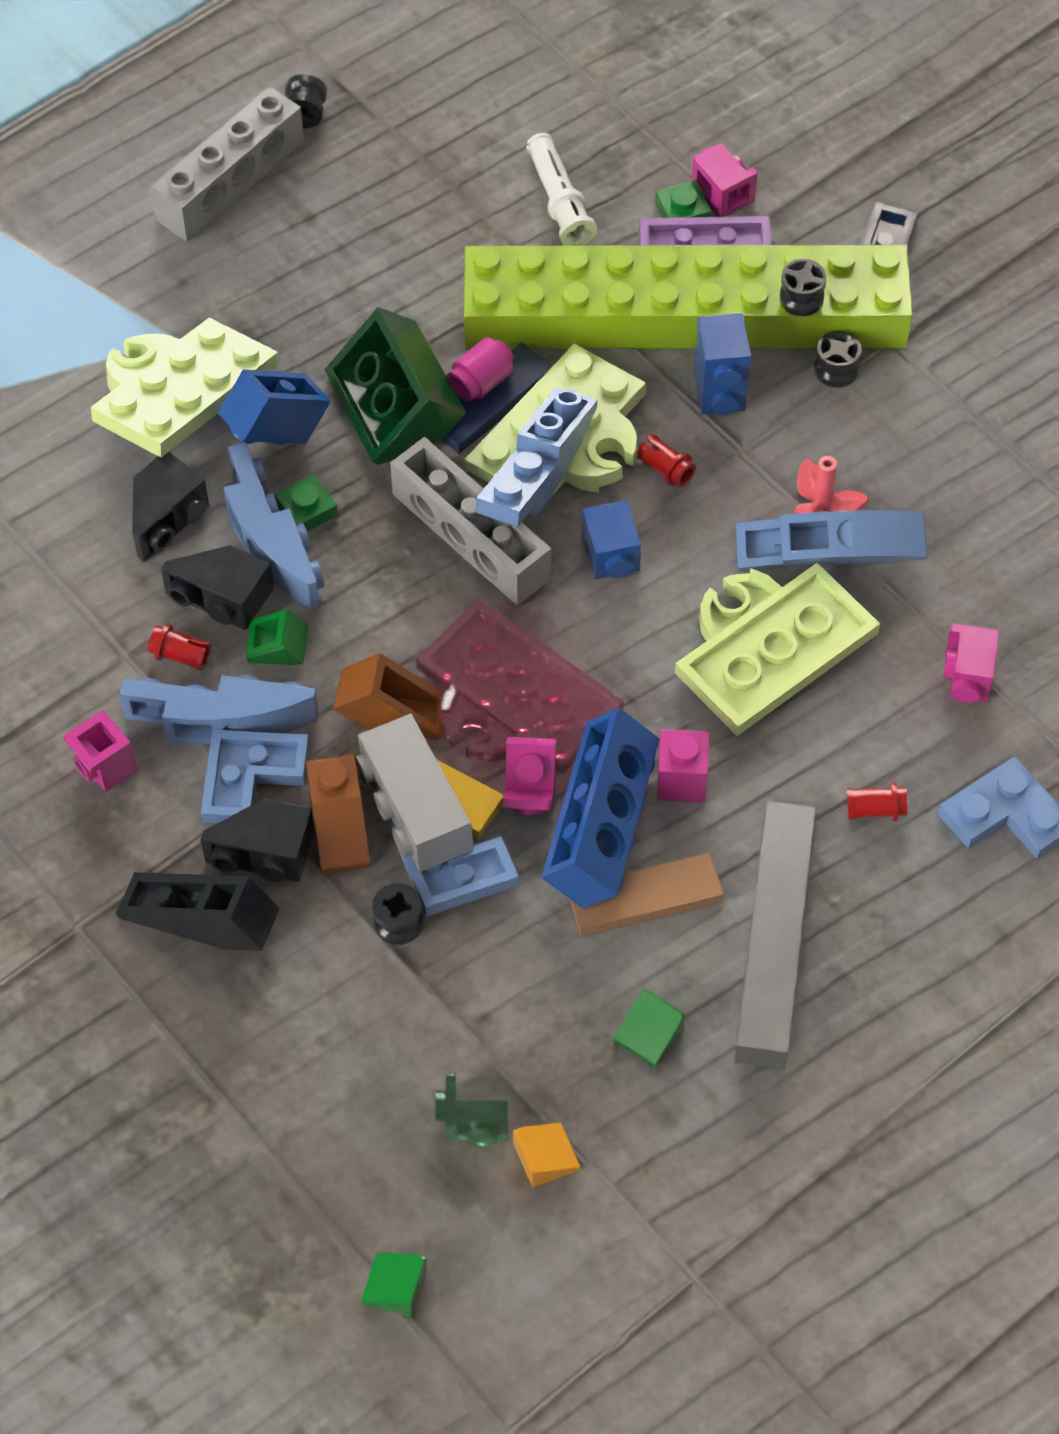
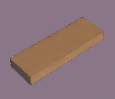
(654, 894)

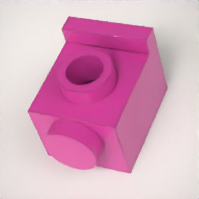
(724, 180)
(970, 662)
(101, 751)

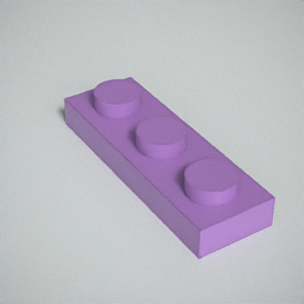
(705, 231)

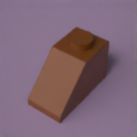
(383, 691)
(338, 814)

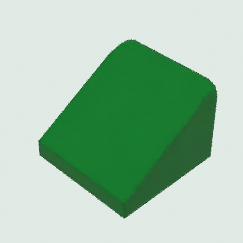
(277, 639)
(650, 1028)
(395, 1282)

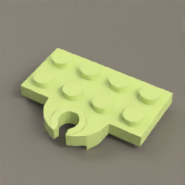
(175, 383)
(608, 430)
(771, 643)

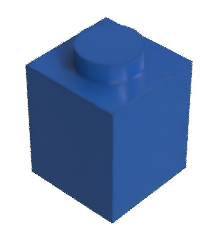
(611, 540)

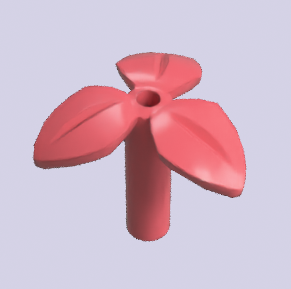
(817, 485)

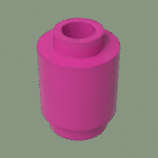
(481, 369)

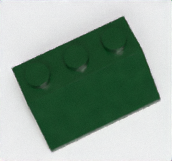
(393, 387)

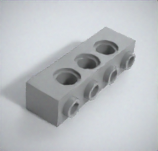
(227, 164)
(446, 502)

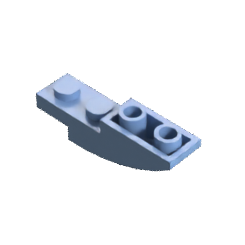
(541, 458)
(270, 532)
(831, 538)
(238, 705)

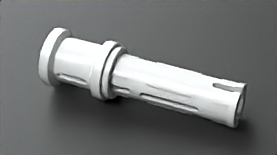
(565, 203)

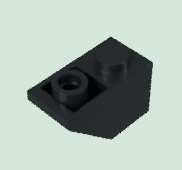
(164, 502)
(220, 582)
(263, 840)

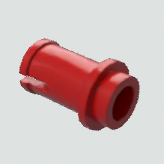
(674, 466)
(178, 647)
(877, 802)

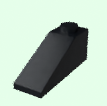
(202, 908)

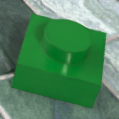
(682, 201)
(307, 502)

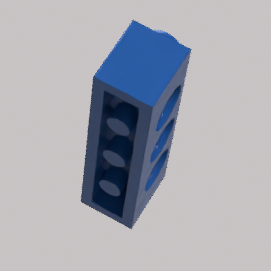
(601, 809)

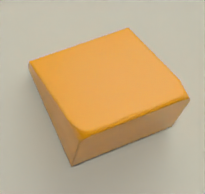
(545, 1152)

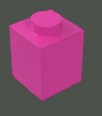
(683, 765)

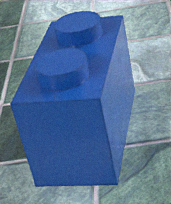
(722, 363)
(274, 407)

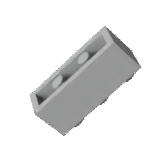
(413, 793)

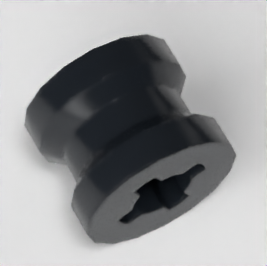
(310, 95)
(796, 277)
(845, 354)
(402, 924)

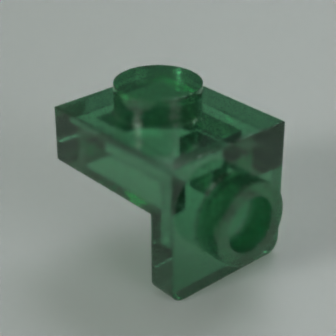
(470, 1120)

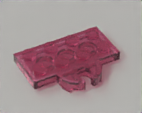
(510, 687)

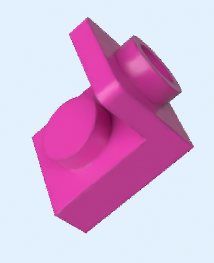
(530, 775)

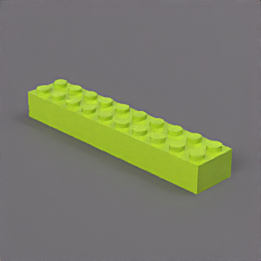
(658, 292)

